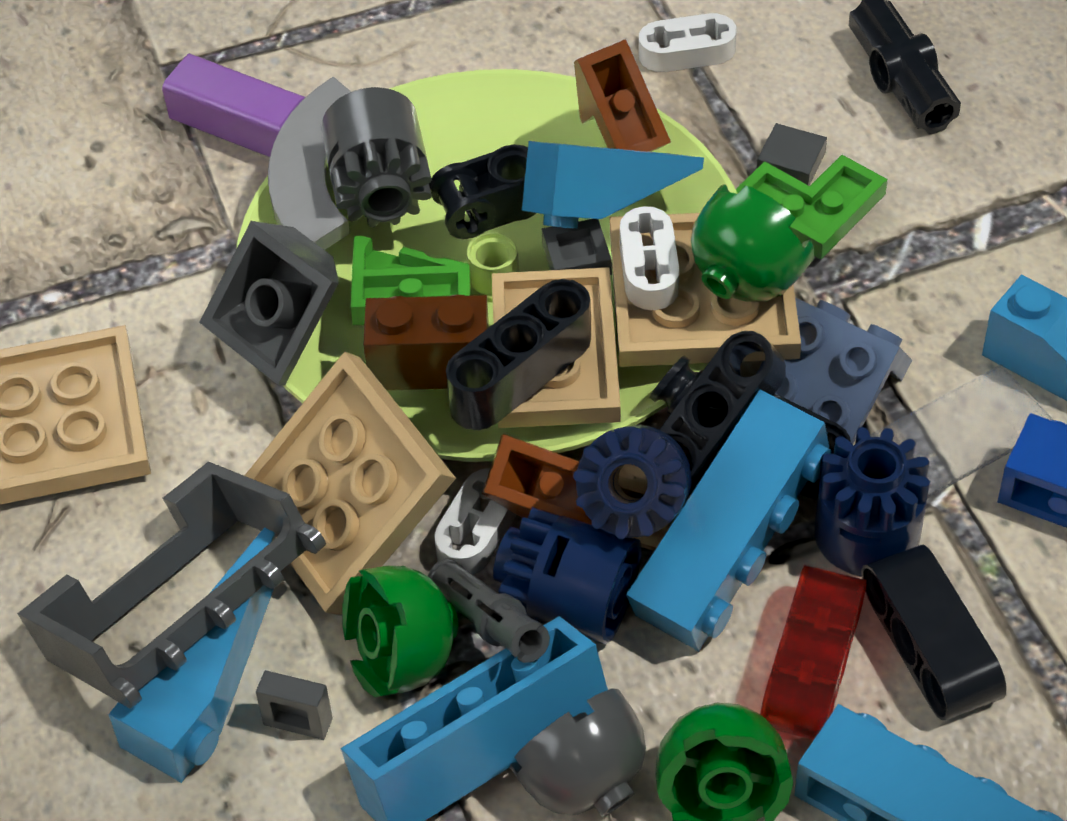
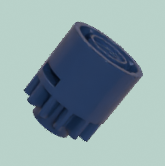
(666, 475)
(870, 500)
(568, 572)

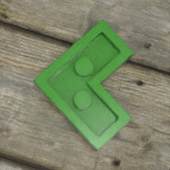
(828, 205)

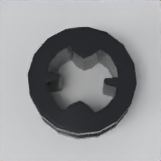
(675, 384)

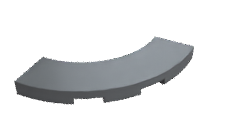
(299, 170)

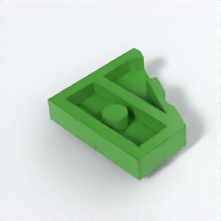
(406, 275)

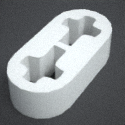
(687, 42)
(638, 258)
(466, 516)

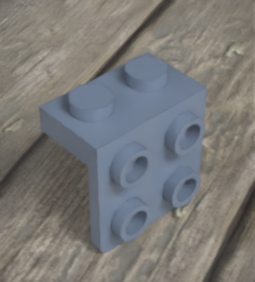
(840, 365)

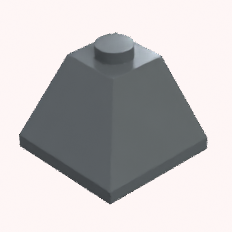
(272, 297)

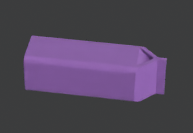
(227, 103)

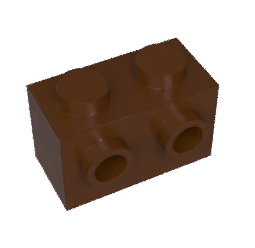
(417, 336)

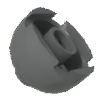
(585, 758)

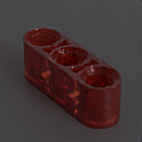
(813, 651)

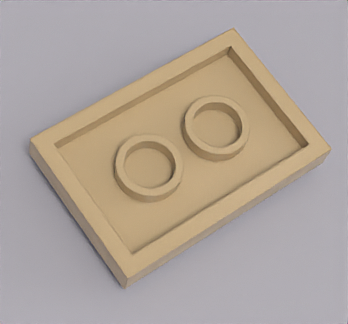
(590, 385)

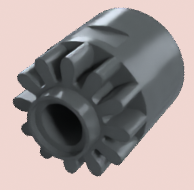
(376, 155)

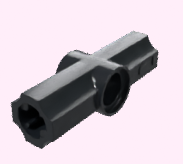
(904, 65)

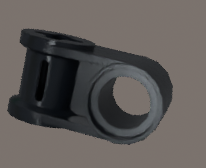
(488, 191)

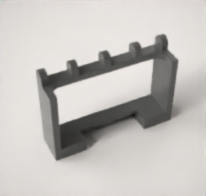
(204, 507)

